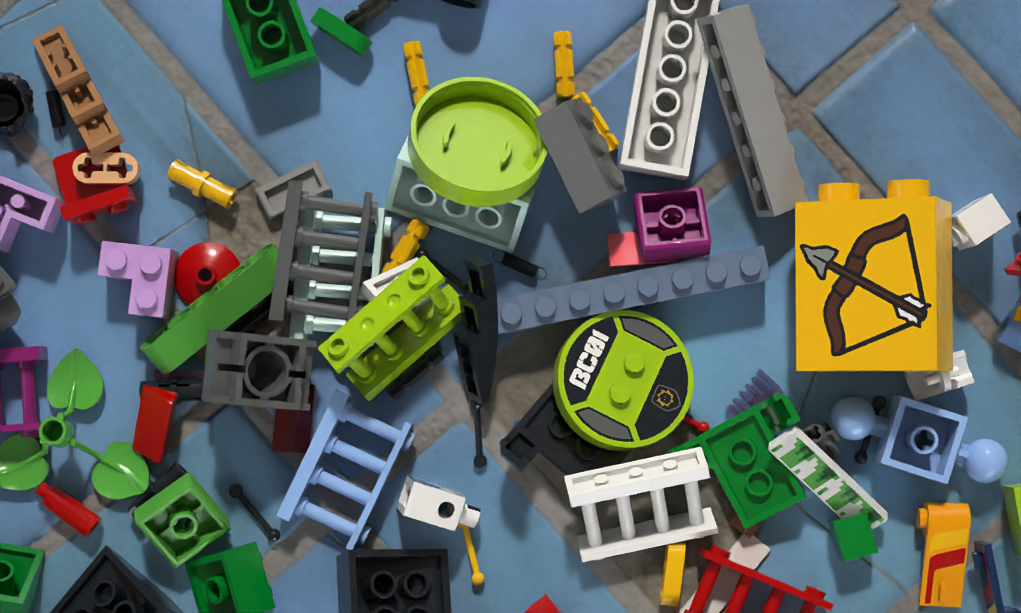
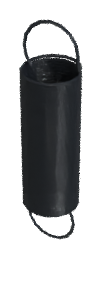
(55, 109)
(519, 264)

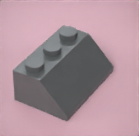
(581, 155)

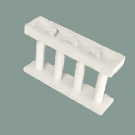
(633, 478)

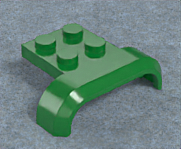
(743, 464)

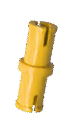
(202, 184)

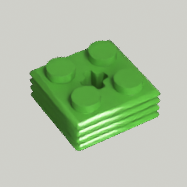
(175, 538)

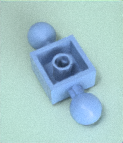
(943, 430)

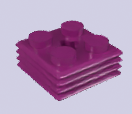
(679, 206)

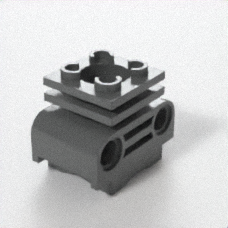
(280, 373)

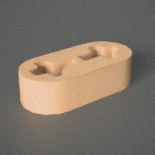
(106, 176)

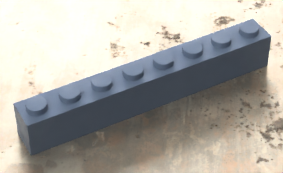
(632, 289)

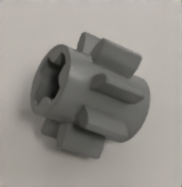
(824, 438)

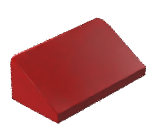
(154, 422)

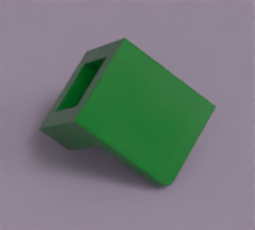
(853, 537)

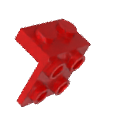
(88, 201)

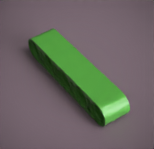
(213, 311)

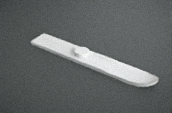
(745, 552)

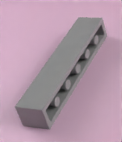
(752, 110)

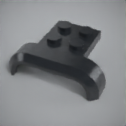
(547, 433)

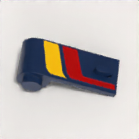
(985, 564)

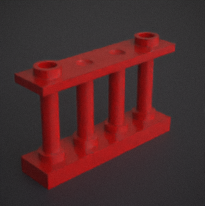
(719, 557)

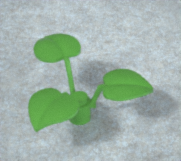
(80, 386)

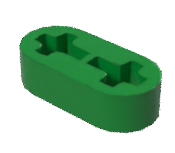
(341, 32)

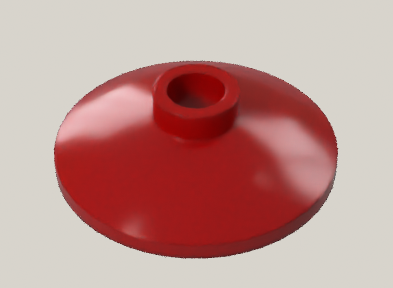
(197, 258)

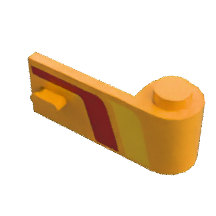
(945, 552)

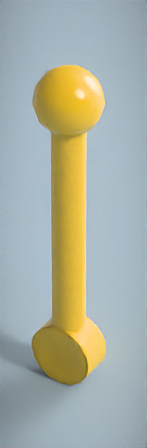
(477, 577)

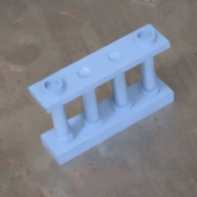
(311, 472)

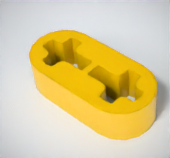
(672, 574)

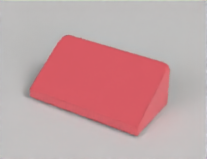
(625, 251)

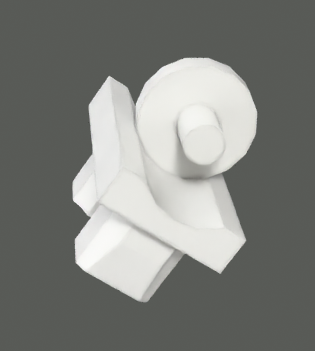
(931, 383)

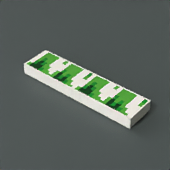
(825, 477)

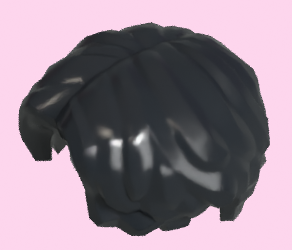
(15, 103)

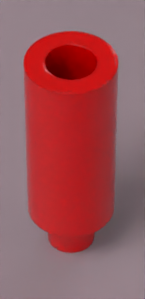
(68, 509)

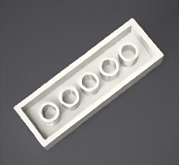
(667, 89)

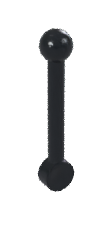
(464, 286)
(861, 457)
(479, 460)
(236, 491)

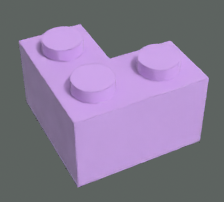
(25, 205)
(149, 270)

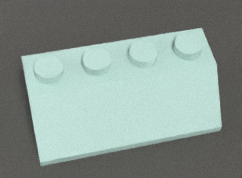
(492, 225)

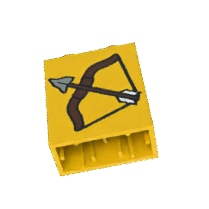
(874, 280)

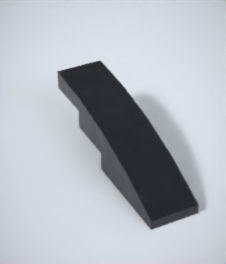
(478, 341)

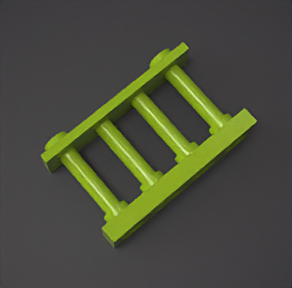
(407, 342)

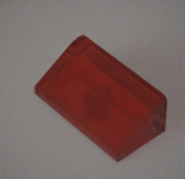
(293, 428)

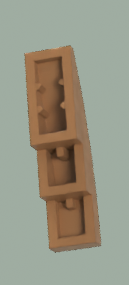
(77, 91)

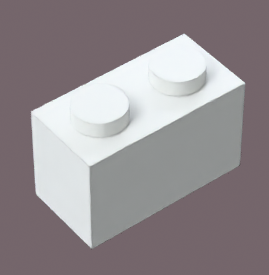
(977, 222)

